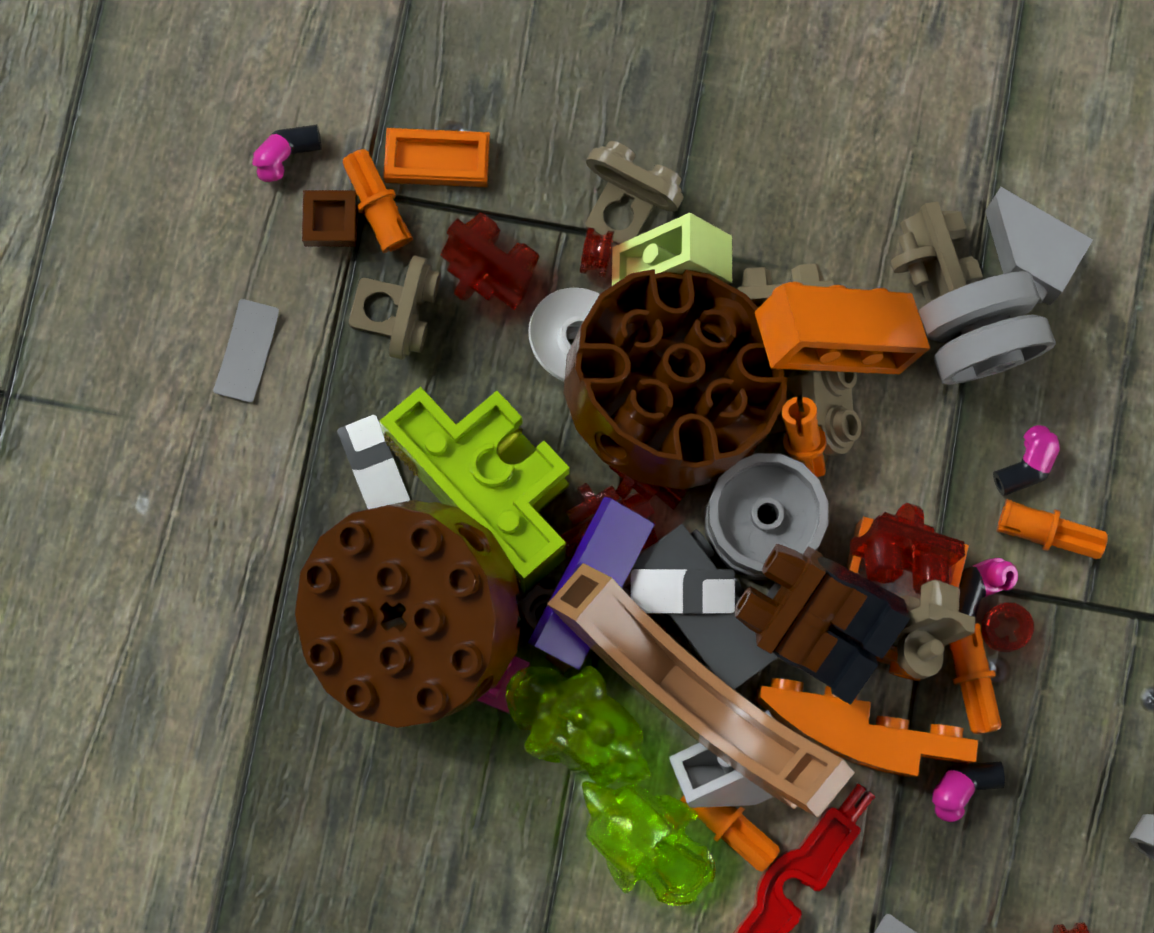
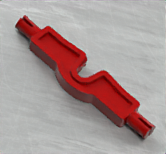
(810, 863)

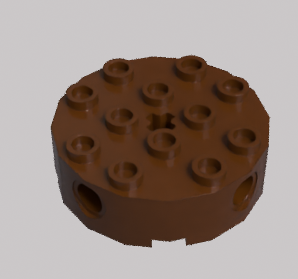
(672, 378)
(408, 612)

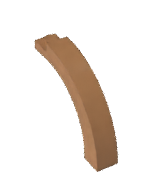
(696, 698)

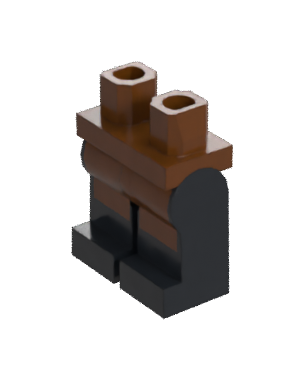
(823, 619)

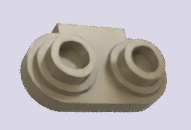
(625, 178)
(405, 329)
(834, 405)

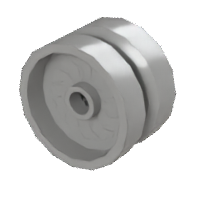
(986, 327)
(772, 484)

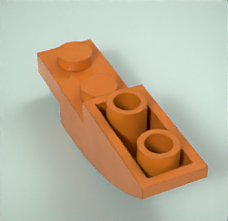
(847, 731)

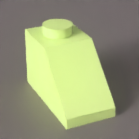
(674, 247)

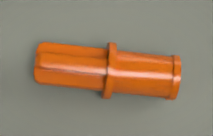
(376, 201)
(804, 437)
(1051, 530)
(976, 683)
(739, 834)

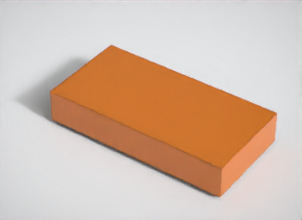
(437, 157)

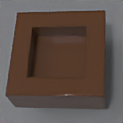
(329, 218)

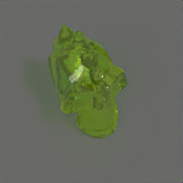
(577, 725)
(647, 841)

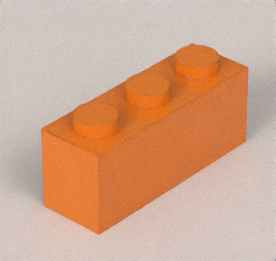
(841, 329)

